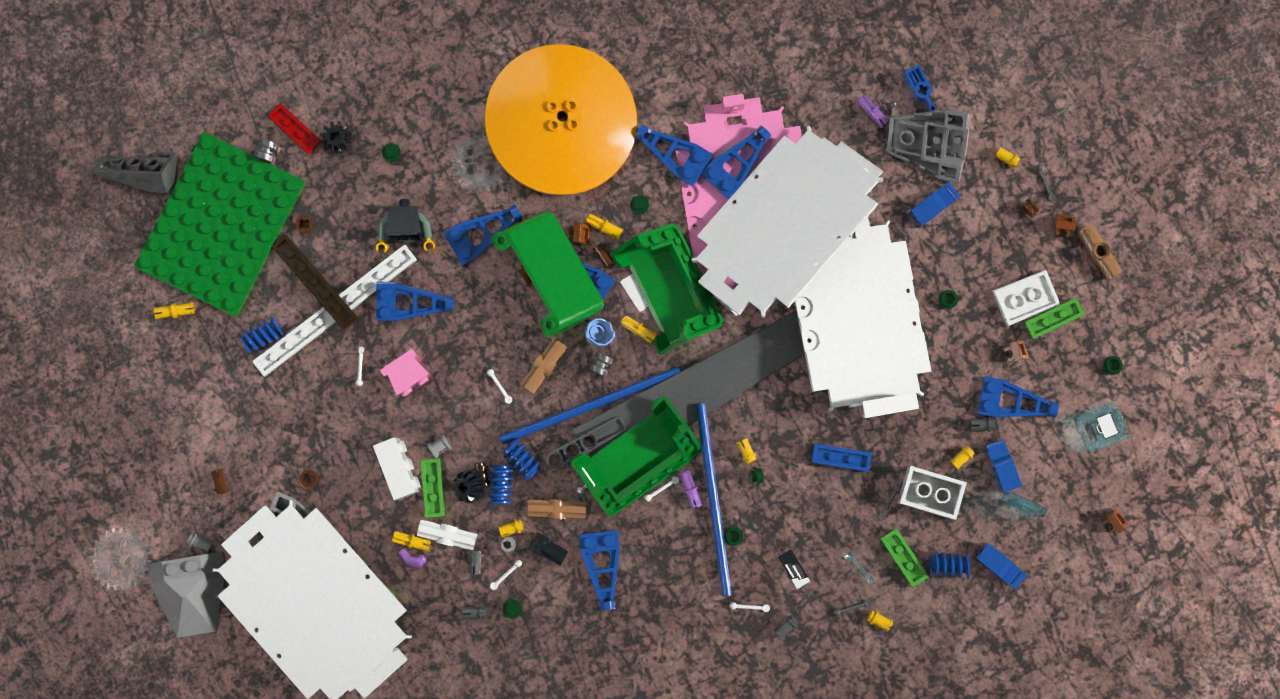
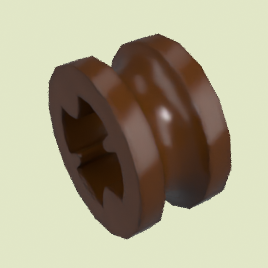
(1029, 208)
(303, 230)
(311, 473)

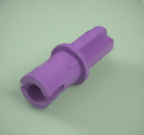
(873, 111)
(690, 489)

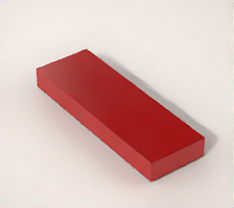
(294, 129)

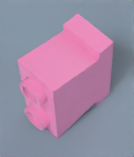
(405, 373)

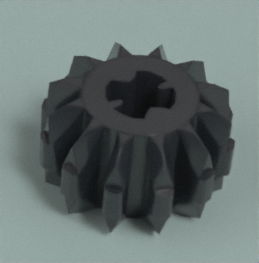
(337, 130)
(468, 486)

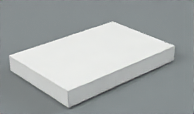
(1026, 298)

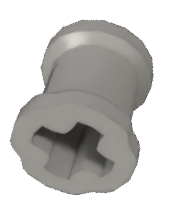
(439, 446)

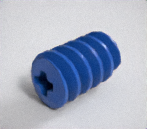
(261, 334)
(521, 460)
(500, 484)
(949, 564)

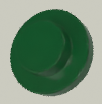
(391, 152)
(639, 204)
(948, 299)
(1112, 365)
(756, 476)
(733, 536)
(512, 608)

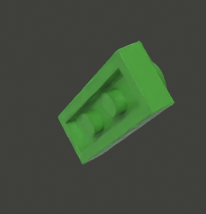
(1054, 318)
(432, 488)
(904, 557)

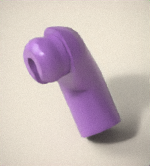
(412, 561)

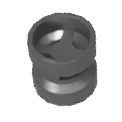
(265, 150)
(600, 364)

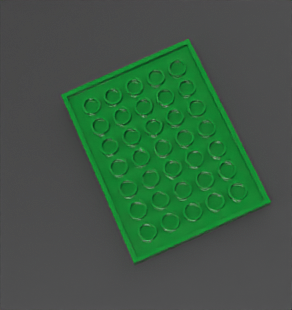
(220, 224)

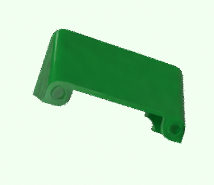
(553, 271)
(670, 286)
(638, 458)

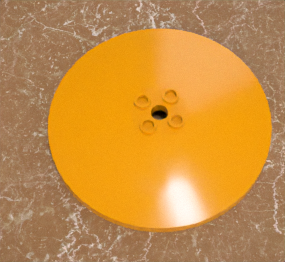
(551, 153)

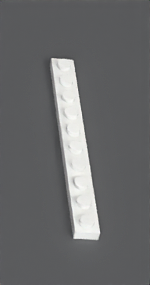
(323, 320)

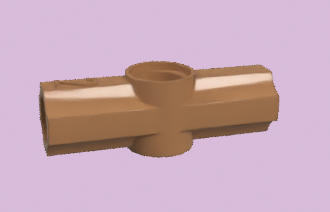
(1106, 262)
(543, 365)
(557, 508)

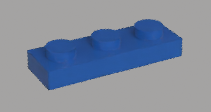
(841, 457)

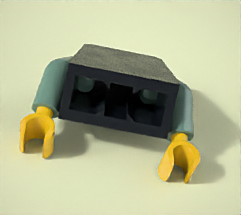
(404, 225)

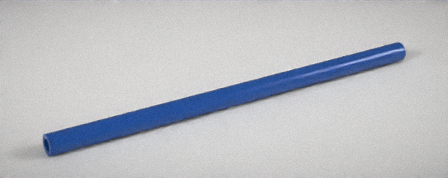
(587, 406)
(713, 499)

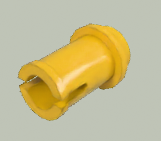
(1007, 157)
(746, 451)
(962, 457)
(511, 528)
(879, 620)

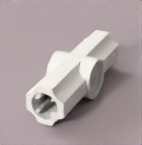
(447, 534)

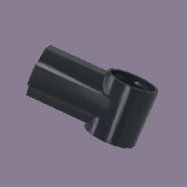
(544, 547)

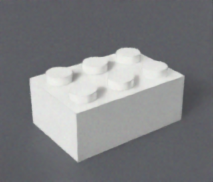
(397, 468)
(931, 492)

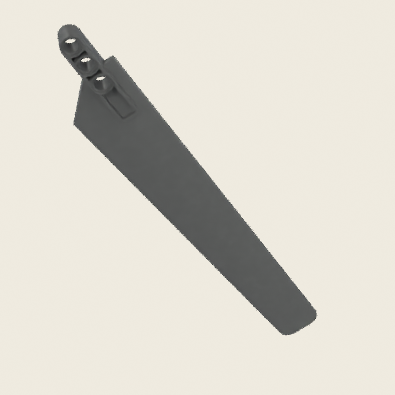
(707, 382)

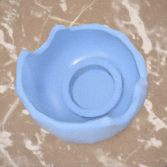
(599, 332)

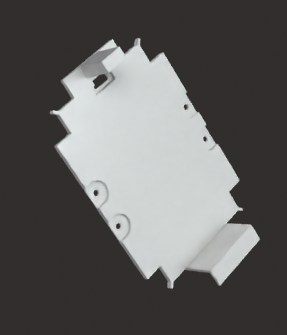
(786, 222)
(863, 326)
(312, 603)

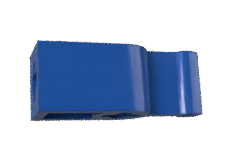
(915, 80)
(934, 204)
(1003, 466)
(1000, 566)

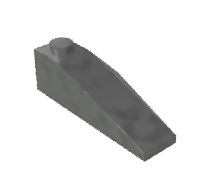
(148, 173)

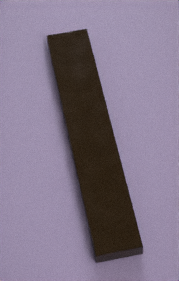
(314, 282)

